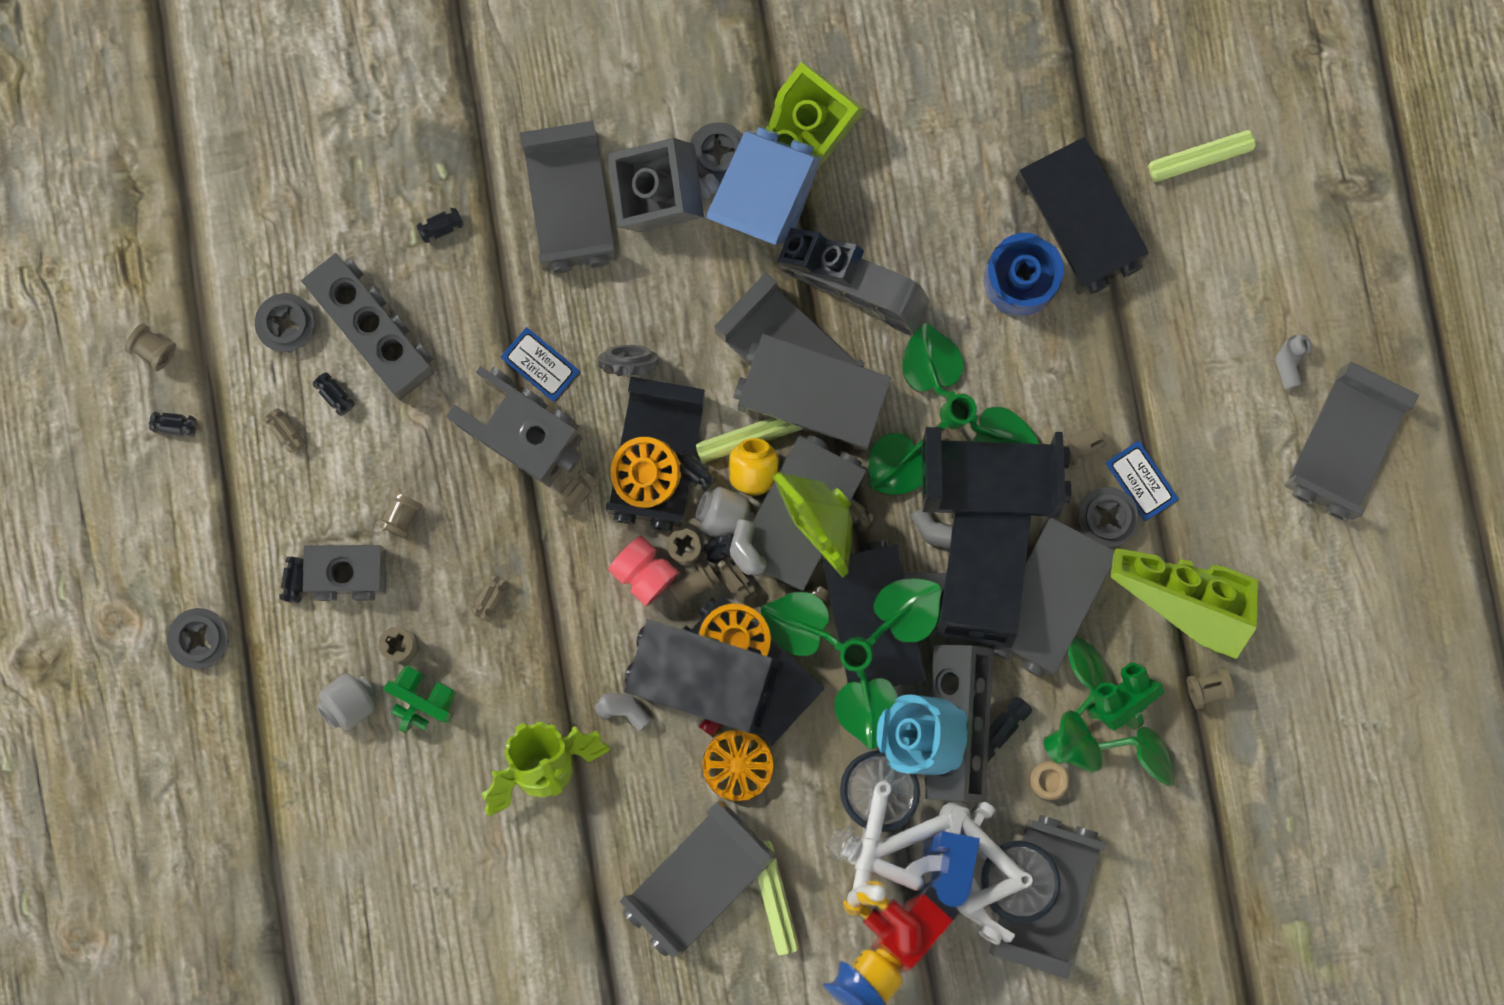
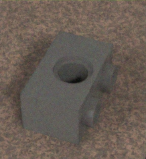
(323, 562)

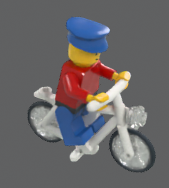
(1016, 878)

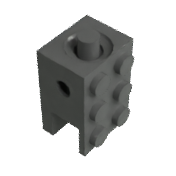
(524, 430)

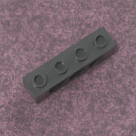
(326, 286)
(973, 671)

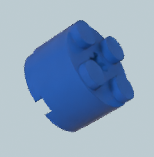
(1034, 257)

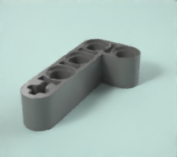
(878, 289)

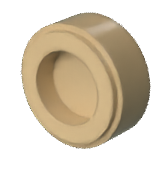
(1049, 780)

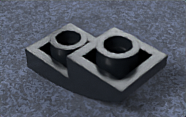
(820, 257)

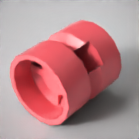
(641, 569)

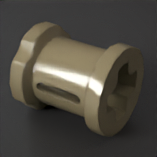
(150, 347)
(398, 501)
(682, 535)
(387, 649)
(1210, 688)

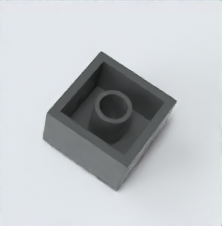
(655, 185)

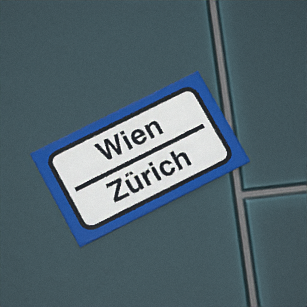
(540, 364)
(1142, 480)

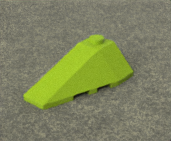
(813, 112)
(820, 516)
(1208, 605)

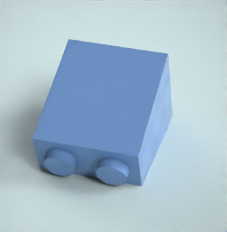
(765, 186)

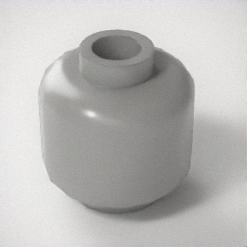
(721, 511)
(346, 701)

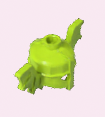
(539, 762)

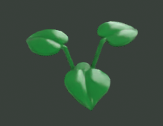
(935, 363)
(907, 608)
(1073, 739)

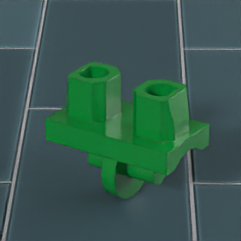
(405, 689)
(1125, 702)

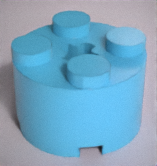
(923, 735)

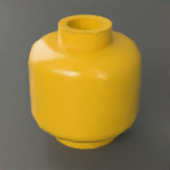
(753, 466)

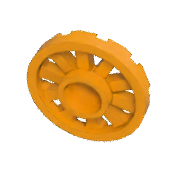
(645, 472)
(737, 634)
(737, 765)

